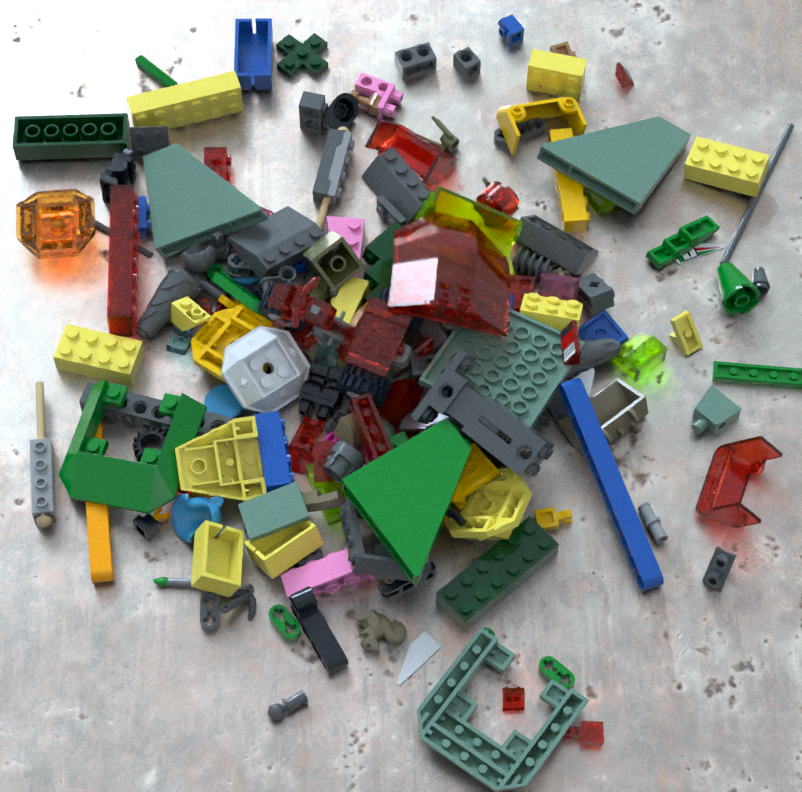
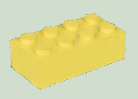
(726, 166)
(99, 355)

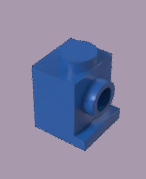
(511, 30)

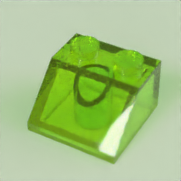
(640, 355)

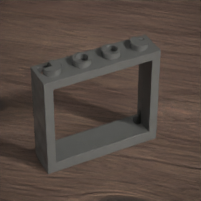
(368, 563)

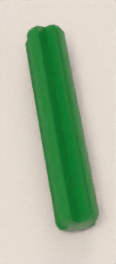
(154, 71)

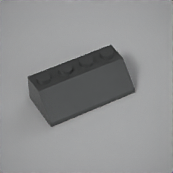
(397, 183)
(555, 244)

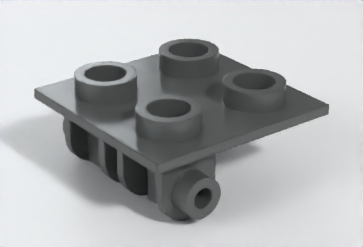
(147, 140)

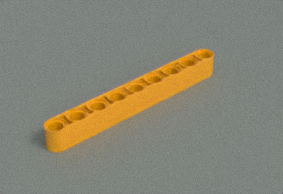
(99, 537)

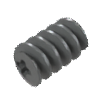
(531, 265)

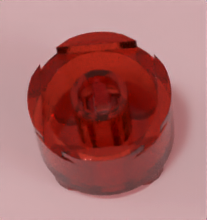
(499, 198)

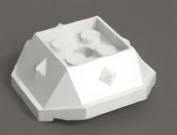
(245, 375)

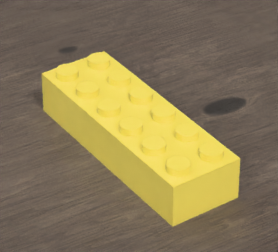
(187, 102)

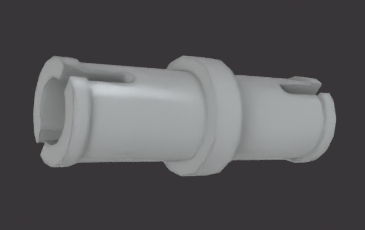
(652, 523)

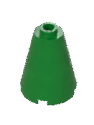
(736, 290)

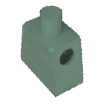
(714, 412)

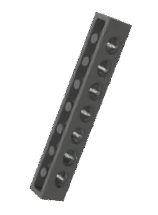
(137, 403)

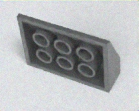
(276, 241)

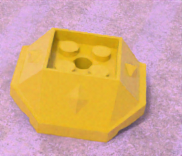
(219, 332)

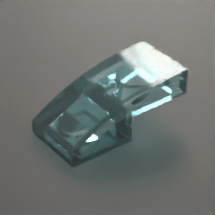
(181, 341)

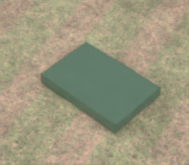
(273, 511)

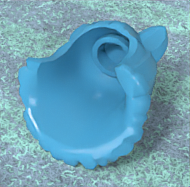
(190, 513)

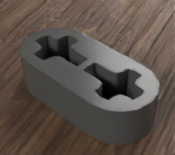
(205, 611)

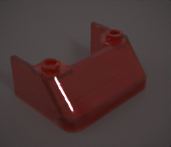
(419, 153)
(728, 479)

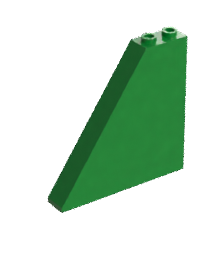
(410, 493)

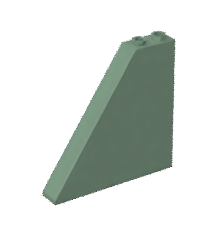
(619, 161)
(192, 201)

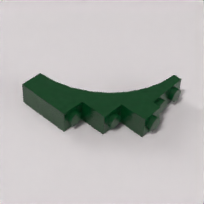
(380, 257)

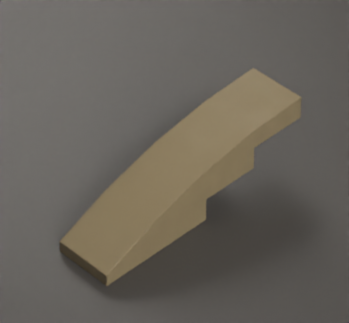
(317, 501)

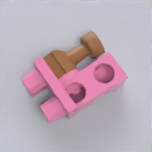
(379, 93)

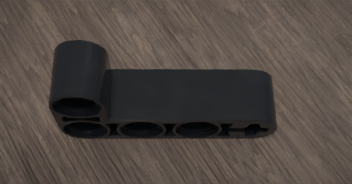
(306, 610)

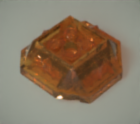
(55, 223)

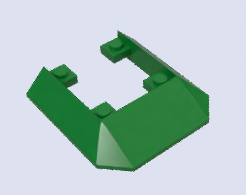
(120, 482)

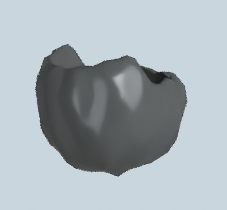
(199, 258)

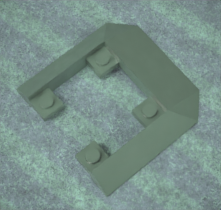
(447, 710)

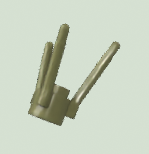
(448, 140)

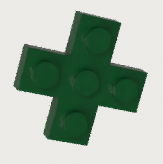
(302, 55)

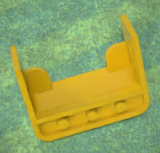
(509, 115)

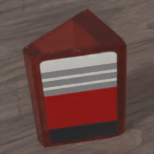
(570, 344)

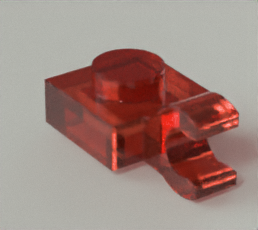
(589, 733)

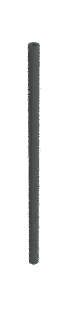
(753, 201)

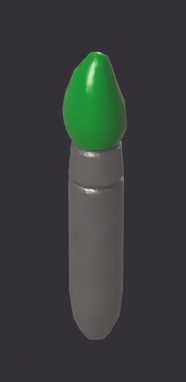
(177, 582)

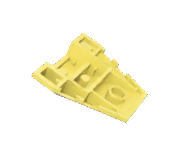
(223, 462)

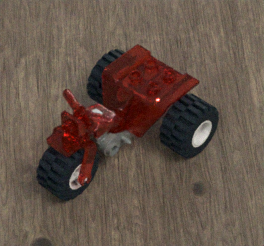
(368, 343)

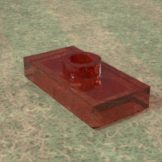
(321, 453)

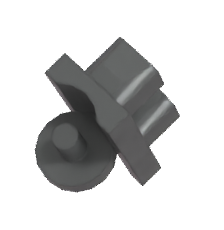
(719, 568)

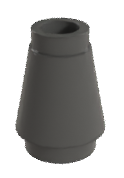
(760, 280)

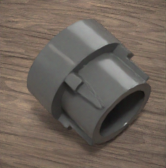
(342, 461)

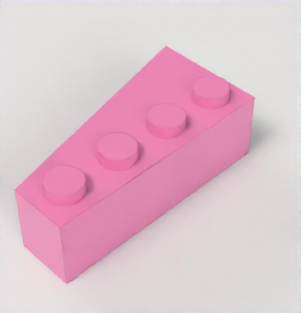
(352, 230)
(323, 575)

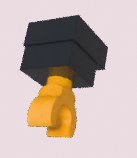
(149, 524)

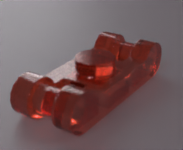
(307, 433)

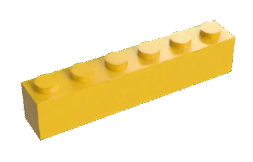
(569, 192)

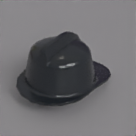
(342, 111)

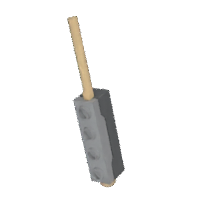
(332, 170)
(42, 468)

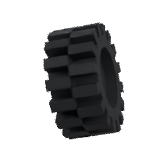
(145, 438)

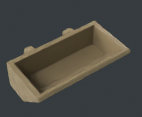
(617, 410)

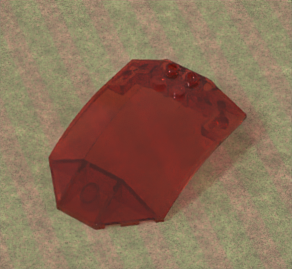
(450, 274)

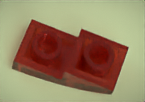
(423, 347)

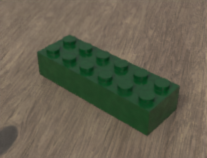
(70, 136)
(496, 574)

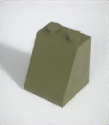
(333, 260)

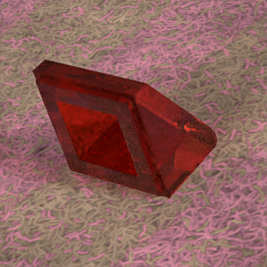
(623, 76)

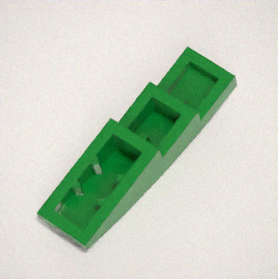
(685, 240)

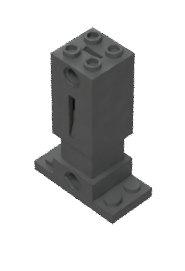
(484, 418)

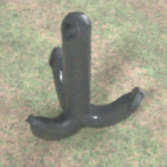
(242, 596)

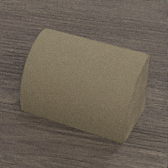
(347, 431)

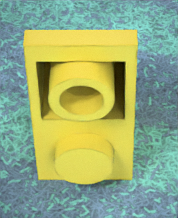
(187, 314)

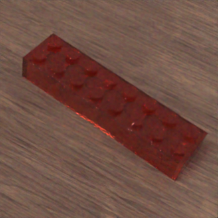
(123, 261)

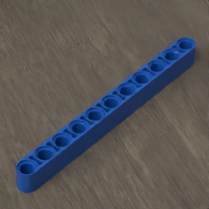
(611, 484)

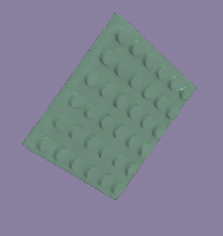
(514, 369)

